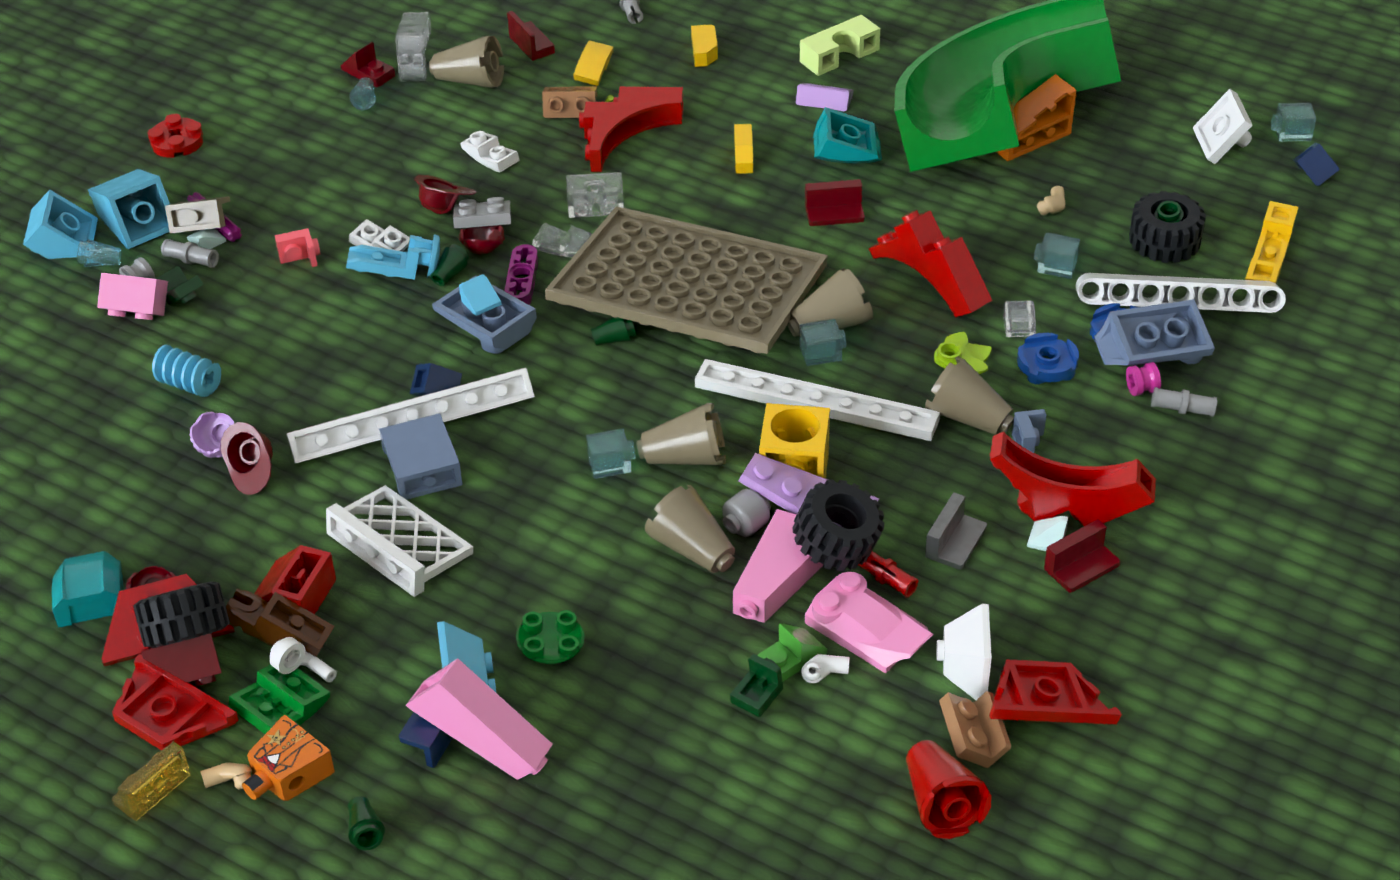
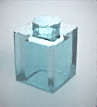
(1294, 122)
(1057, 255)
(821, 342)
(609, 453)

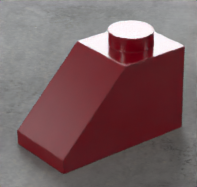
(188, 659)

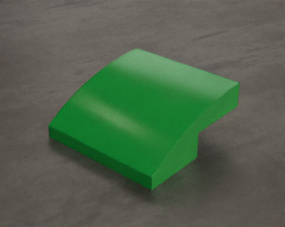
(277, 696)

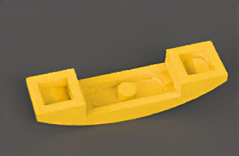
(1272, 242)

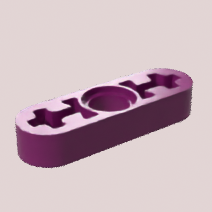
(516, 268)

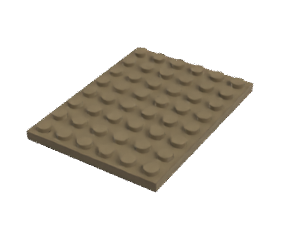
(688, 279)

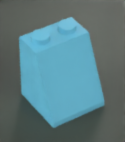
(132, 207)

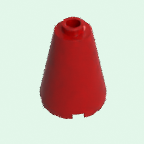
(945, 791)

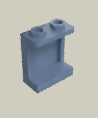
(421, 456)

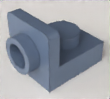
(1028, 428)

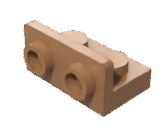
(567, 101)
(972, 730)

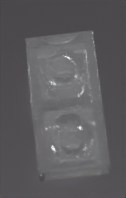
(560, 242)

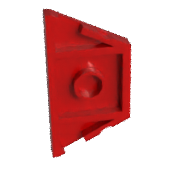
(124, 635)
(1048, 694)
(167, 708)

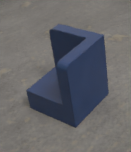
(1316, 164)
(433, 378)
(425, 736)

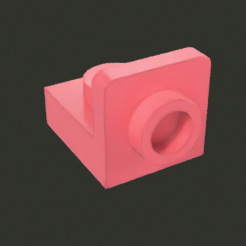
(297, 246)

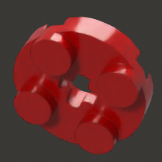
(175, 136)

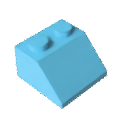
(58, 227)
(466, 647)

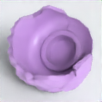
(208, 432)

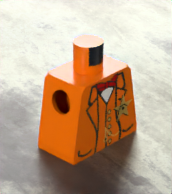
(287, 762)

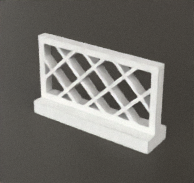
(381, 549)

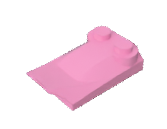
(865, 622)

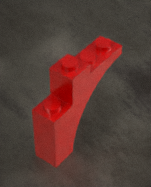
(629, 114)
(937, 258)
(1086, 491)

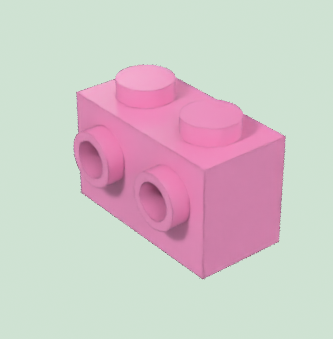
(132, 294)

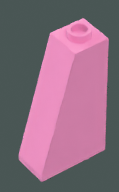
(773, 571)
(480, 720)

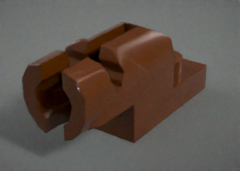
(277, 620)

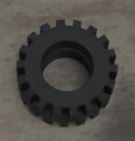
(1163, 239)
(826, 540)
(181, 614)

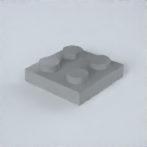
(488, 213)

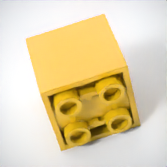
(797, 436)

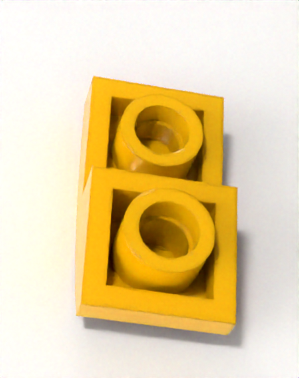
(593, 63)

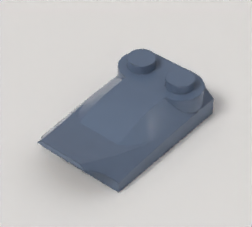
(495, 328)
(1154, 335)

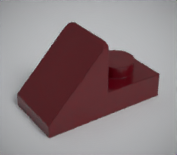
(364, 64)

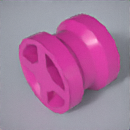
(1143, 378)

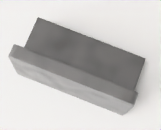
(954, 534)

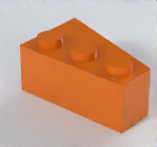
(1043, 116)

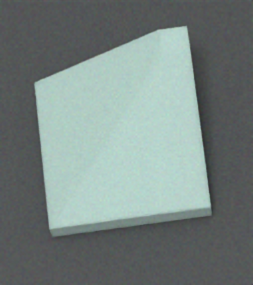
(207, 238)
(1047, 532)

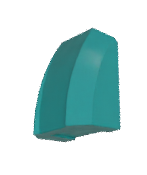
(846, 138)
(86, 588)

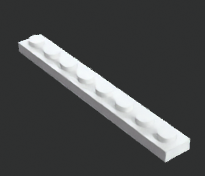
(450, 403)
(843, 404)

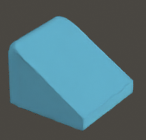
(479, 295)

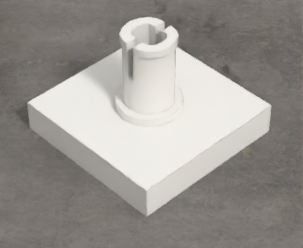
(1223, 127)

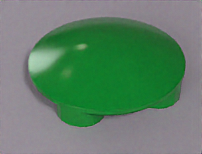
(550, 636)

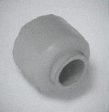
(746, 512)

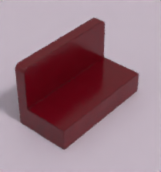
(529, 38)
(834, 202)
(1080, 557)

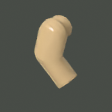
(1054, 203)
(226, 772)

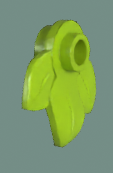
(958, 345)

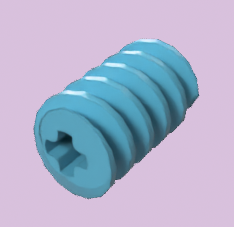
(186, 371)

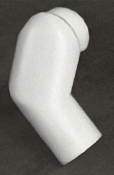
(823, 665)

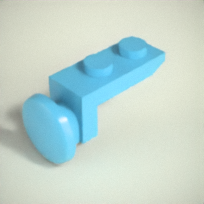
(393, 262)

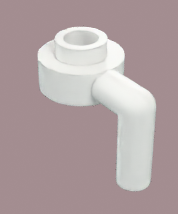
(289, 654)

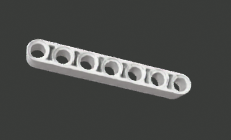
(1195, 287)

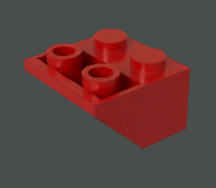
(300, 576)

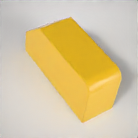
(704, 44)
(743, 148)

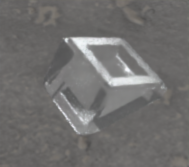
(1019, 318)

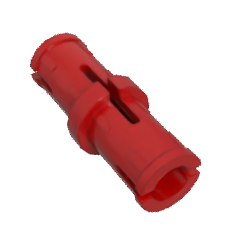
(902, 581)

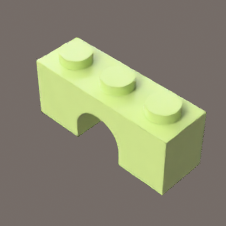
(854, 36)

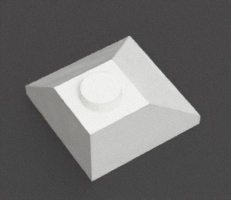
(967, 651)

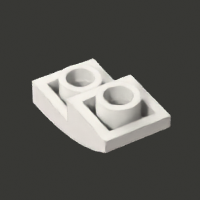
(488, 152)
(375, 236)

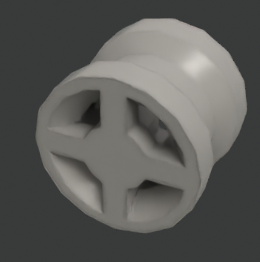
(139, 268)

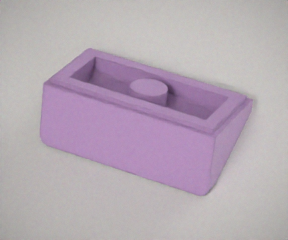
(823, 96)

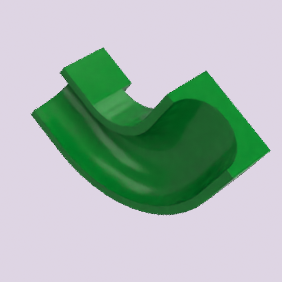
(965, 89)

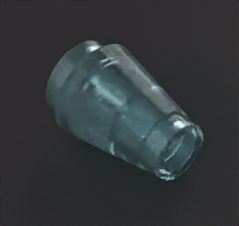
(363, 94)
(97, 254)

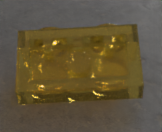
(152, 782)

